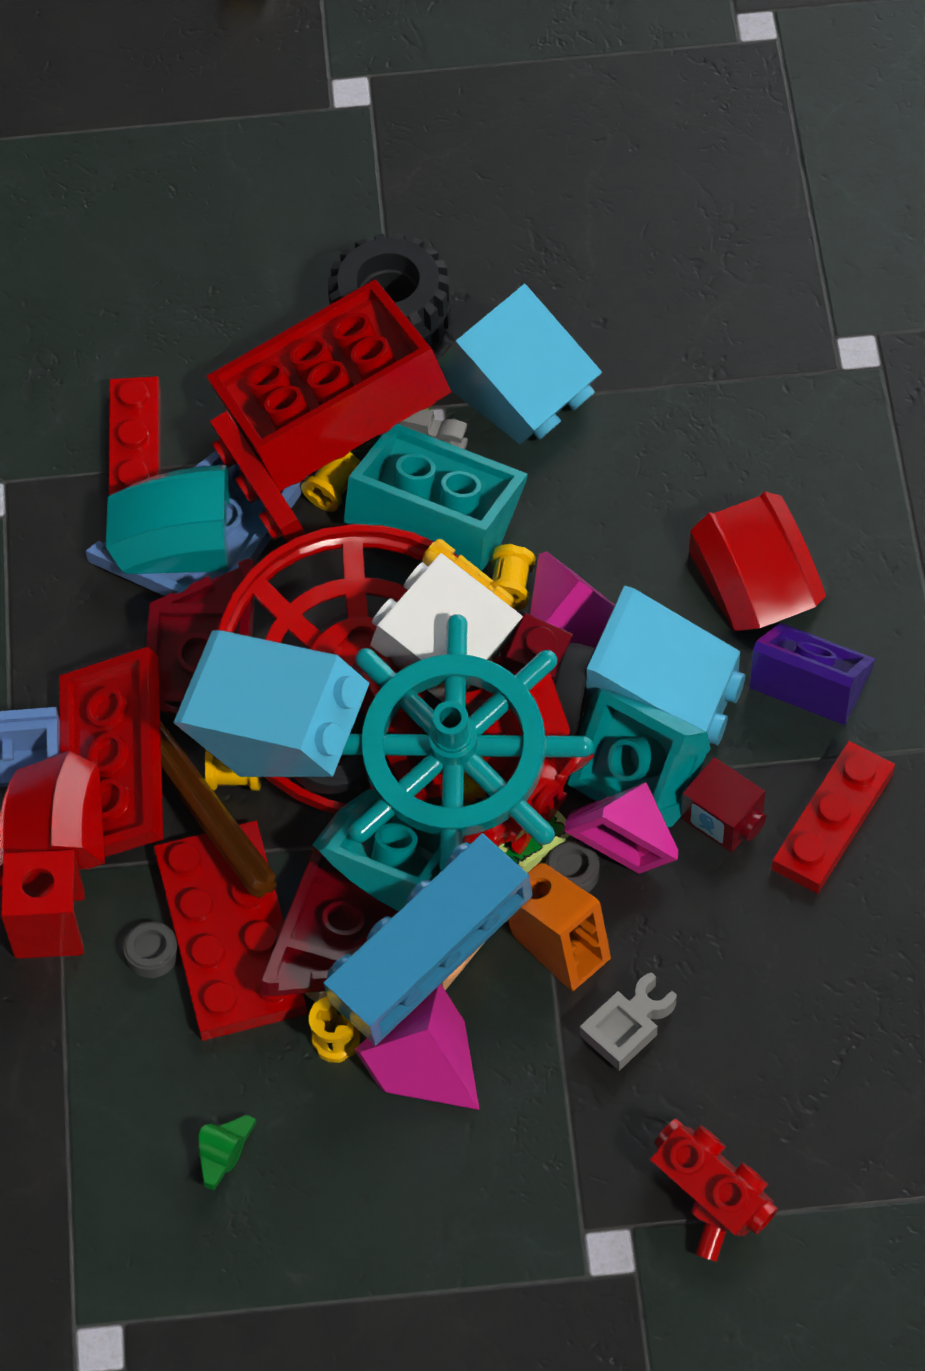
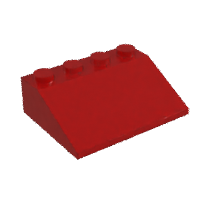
(329, 384)

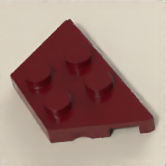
(182, 625)
(323, 924)

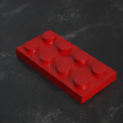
(115, 722)
(223, 936)

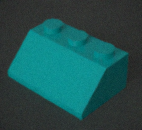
(435, 492)

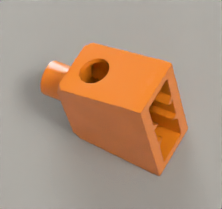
(562, 927)

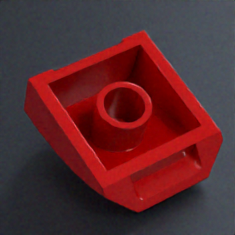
(756, 562)
(54, 809)

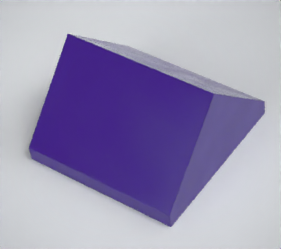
(809, 672)

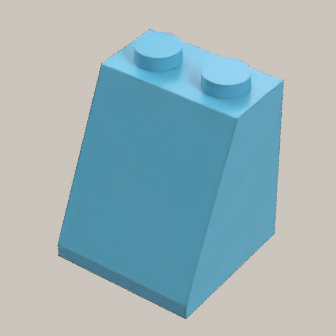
(519, 367)
(666, 663)
(271, 706)

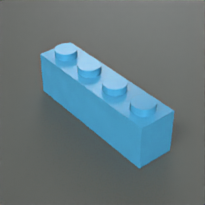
(427, 938)

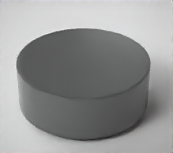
(576, 862)
(151, 949)

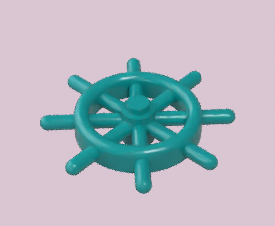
(456, 743)

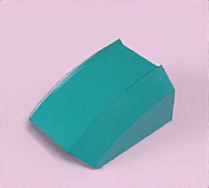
(171, 523)
(639, 746)
(388, 861)

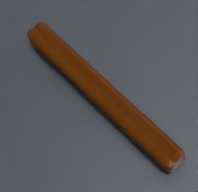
(214, 818)

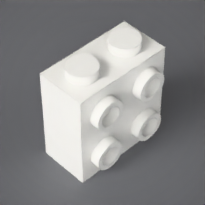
(418, 621)

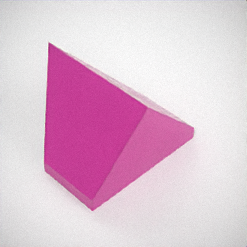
(569, 601)
(625, 829)
(425, 1055)

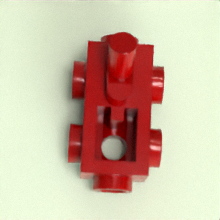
(723, 1194)

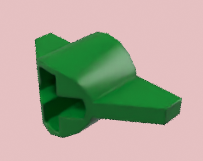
(222, 1147)

